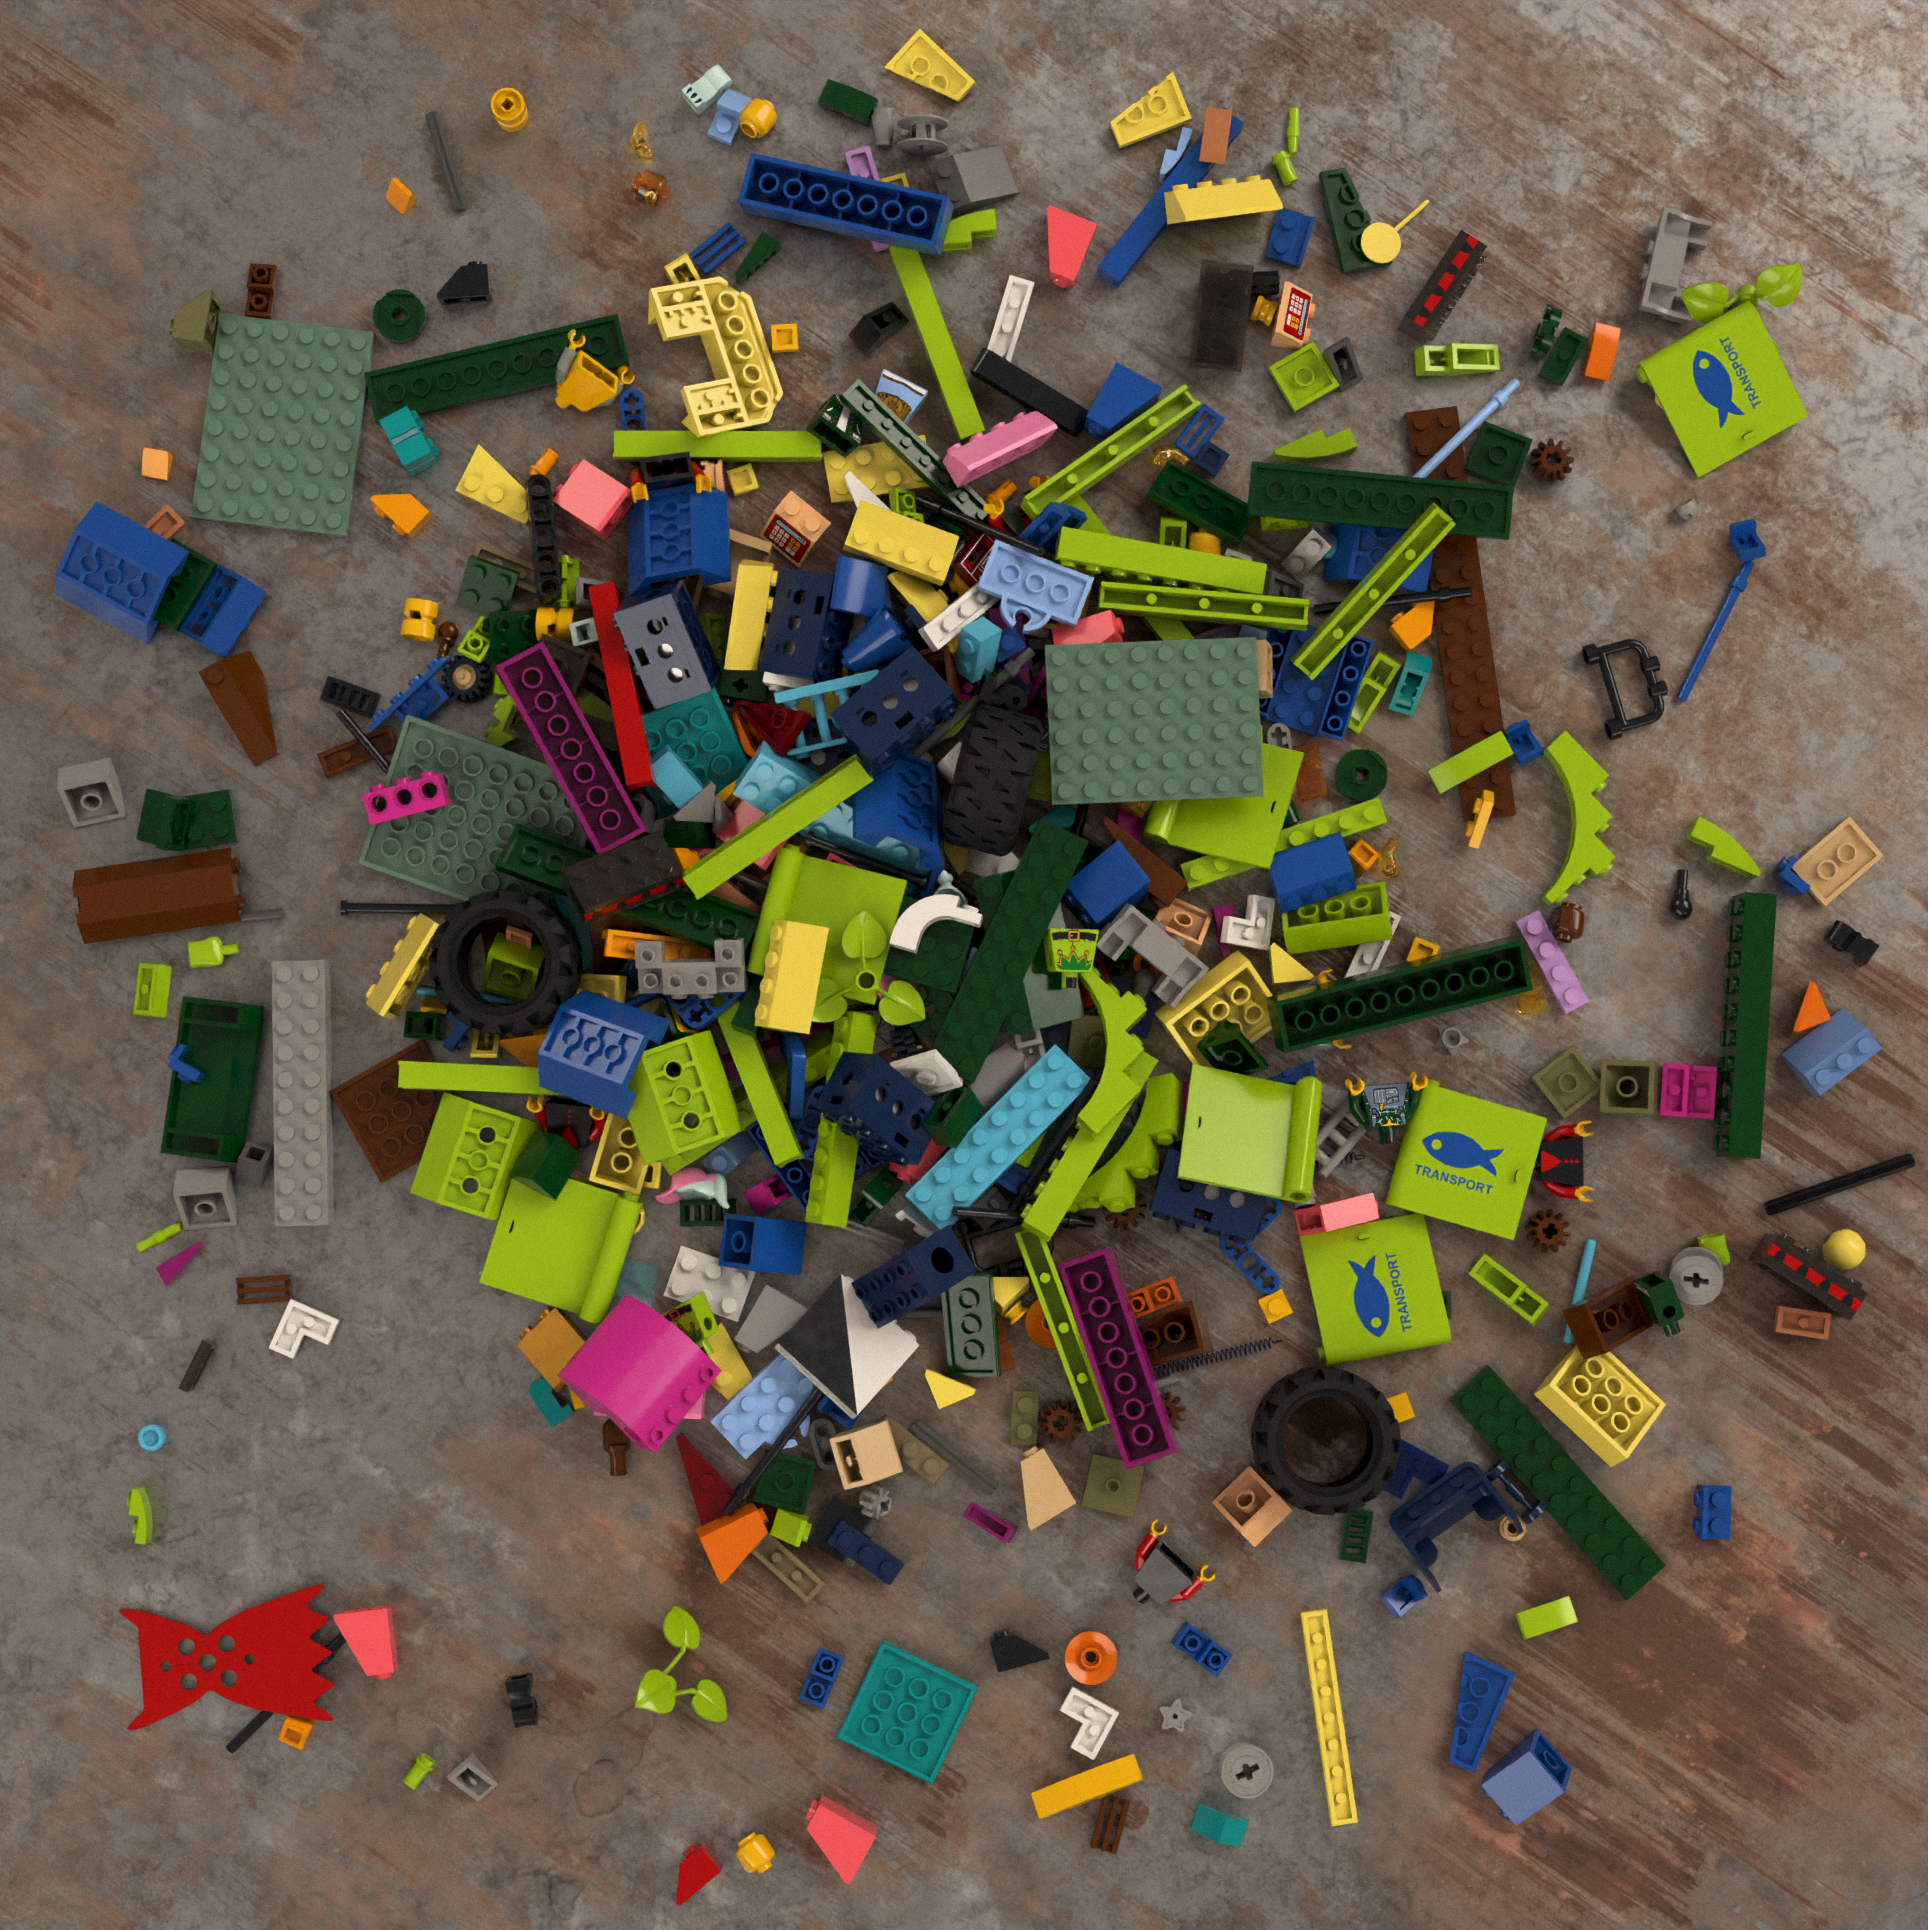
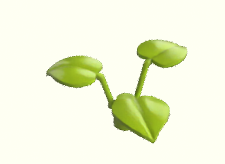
(1776, 283)
(863, 939)
(657, 1689)

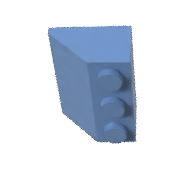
(1830, 1052)

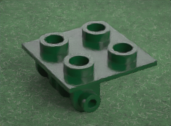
(510, 633)

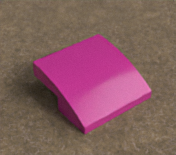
(1688, 1091)

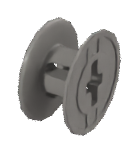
(923, 144)
(1710, 1271)
(1260, 1775)

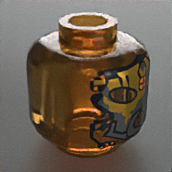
(650, 188)

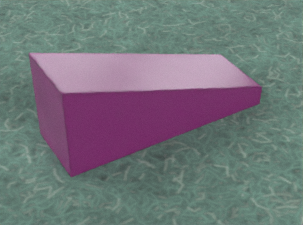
(1218, 914)
(174, 1266)
(990, 1522)

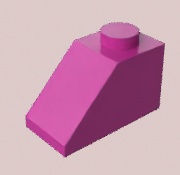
(767, 1194)

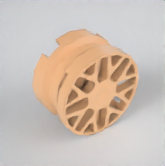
(716, 472)

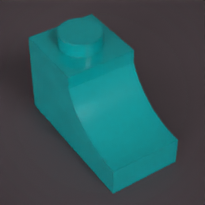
(1410, 683)

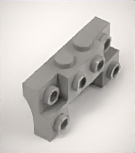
(1665, 263)
(1166, 953)
(691, 976)

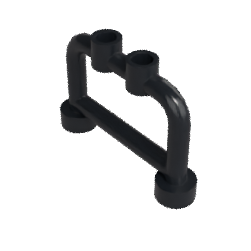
(1655, 688)
(967, 1232)

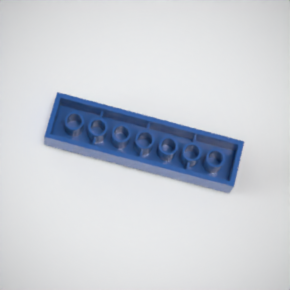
(846, 204)

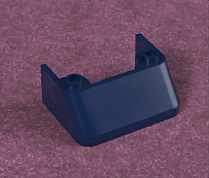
(1441, 1507)

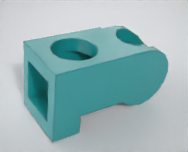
(1061, 816)
(549, 1402)

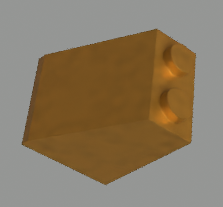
(551, 1344)

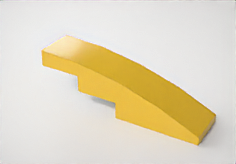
(1087, 1786)

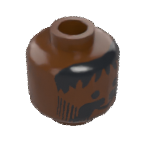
(1568, 922)

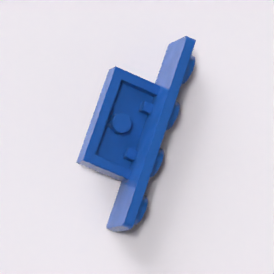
(419, 700)

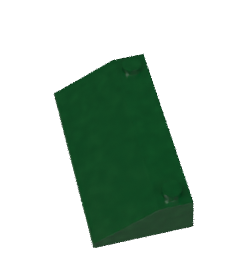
(1040, 996)
(213, 1115)

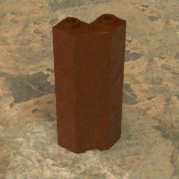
(158, 895)

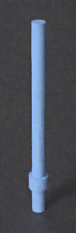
(1496, 401)

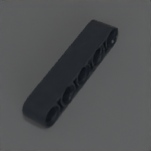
(1029, 391)
(543, 527)

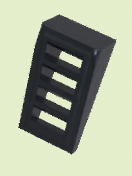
(336, 702)

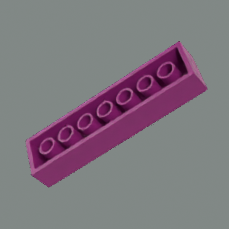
(570, 748)
(1119, 1358)

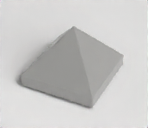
(722, 815)

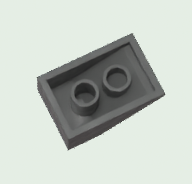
(973, 179)

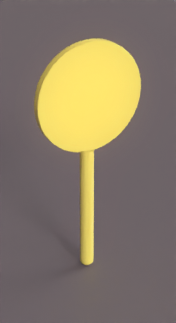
(1382, 242)

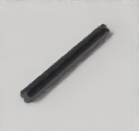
(1839, 1184)

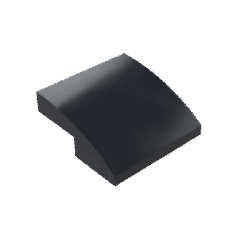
(836, 1510)

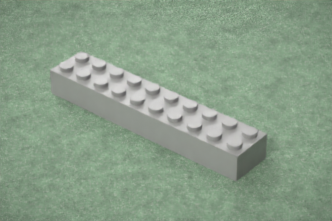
(302, 1093)

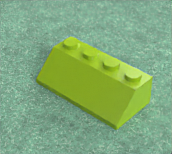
(1339, 921)

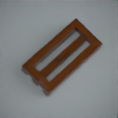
(241, 1290)
(1104, 1845)

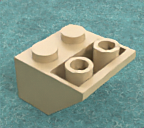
(865, 1454)

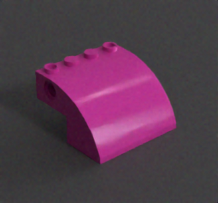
(640, 1372)

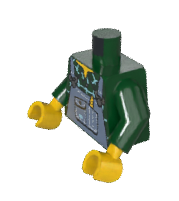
(1385, 1105)

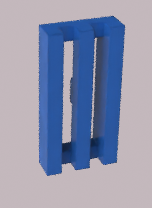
(712, 240)
(1186, 449)

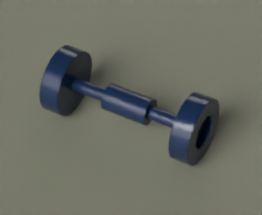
(1533, 1511)

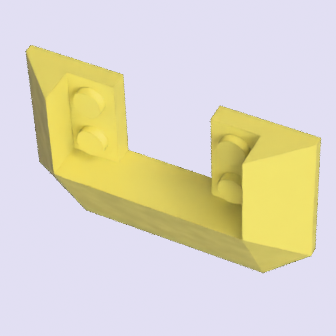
(734, 342)

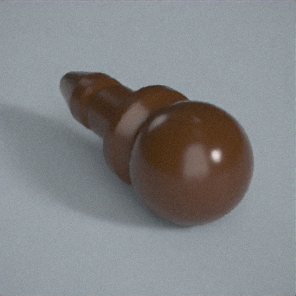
(447, 633)

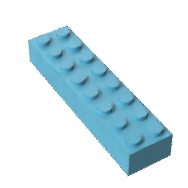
(775, 779)
(999, 1138)

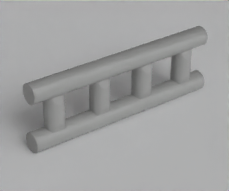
(1345, 1144)

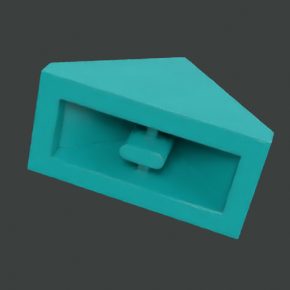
(1219, 1825)

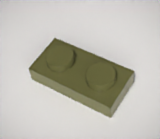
(1024, 1417)

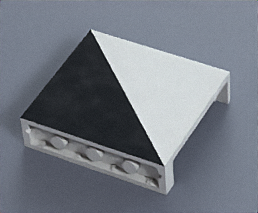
(844, 1349)

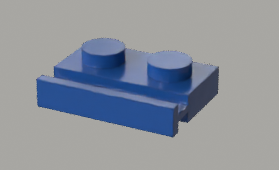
(1289, 237)

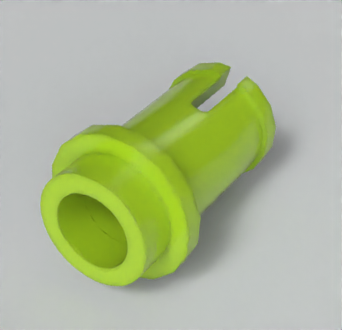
(1284, 167)
(418, 1772)

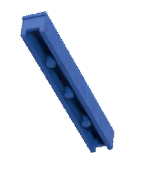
(1153, 217)

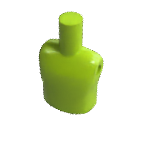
(209, 952)
(1717, 1244)

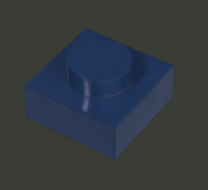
(1211, 459)

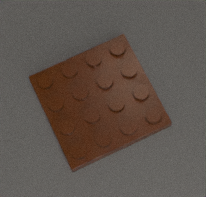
(386, 1119)

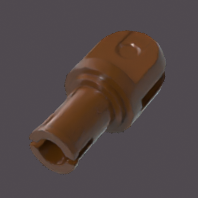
(616, 1444)

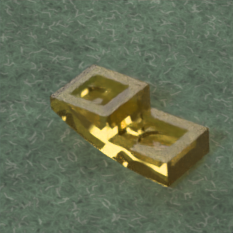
(1533, 1000)

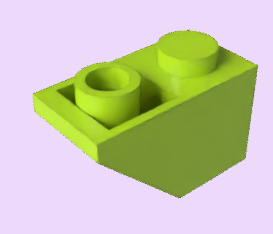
(791, 1527)

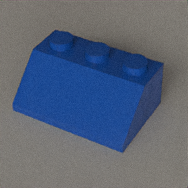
(222, 611)
(1311, 872)

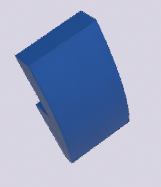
(1201, 1648)
(821, 1678)

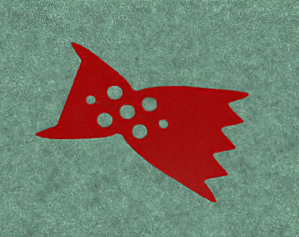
(276, 1680)

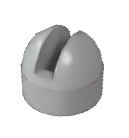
(1687, 508)

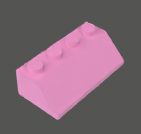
(998, 447)

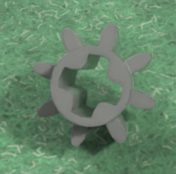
(875, 1501)

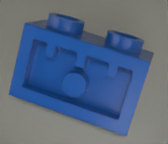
(1713, 1511)

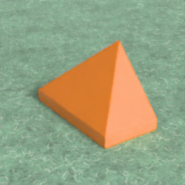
(1812, 1011)

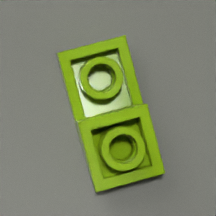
(904, 503)
(476, 642)
(139, 1506)
(1546, 1617)

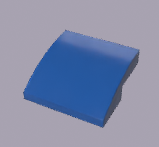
(1045, 526)
(858, 587)

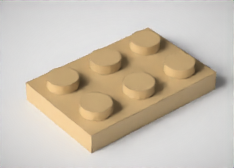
(1836, 861)

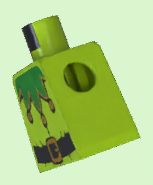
(1070, 953)
(695, 1320)

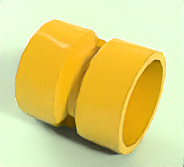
(509, 109)
(555, 622)
(417, 628)

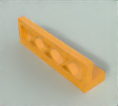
(621, 945)

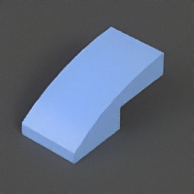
(1173, 158)

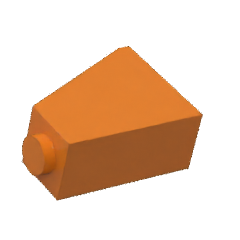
(732, 1538)

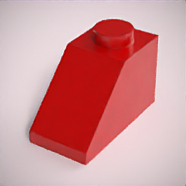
(695, 1871)

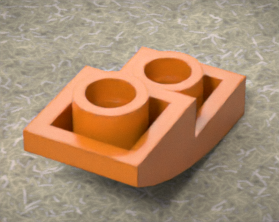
(1602, 351)
(1154, 1296)

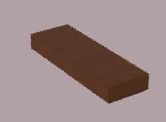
(353, 755)

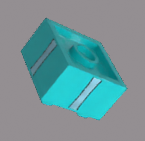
(409, 441)

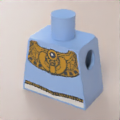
(900, 395)

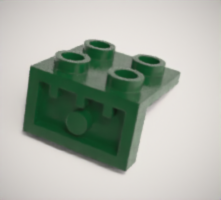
(164, 820)

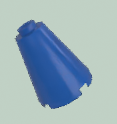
(877, 642)

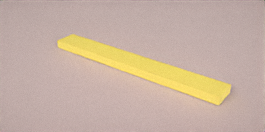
(1328, 1717)

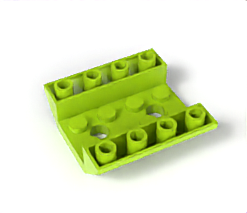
(665, 1100)
(459, 1153)

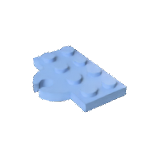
(1033, 587)
(764, 1407)

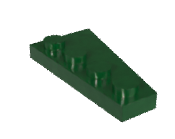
(1346, 220)

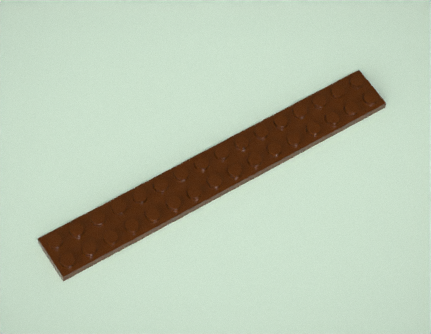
(1462, 623)

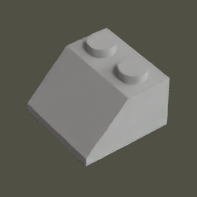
(91, 792)
(205, 1197)

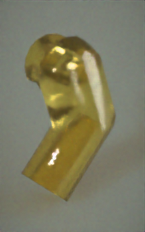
(638, 142)
(1169, 452)
(1387, 860)

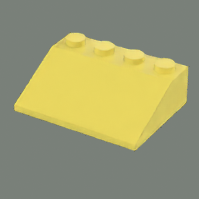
(405, 970)
(1225, 992)
(1601, 1403)

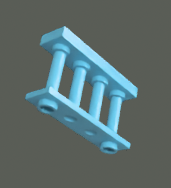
(816, 692)

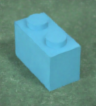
(977, 649)
(674, 778)

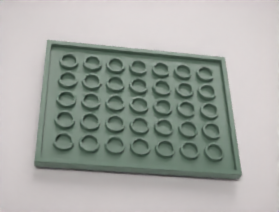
(283, 425)
(1153, 721)
(459, 843)

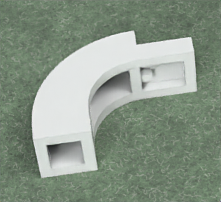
(927, 911)

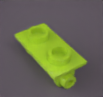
(568, 573)

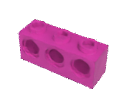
(396, 807)

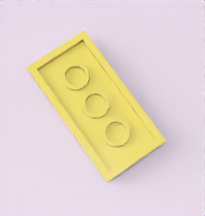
(873, 466)

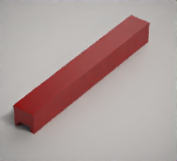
(622, 690)

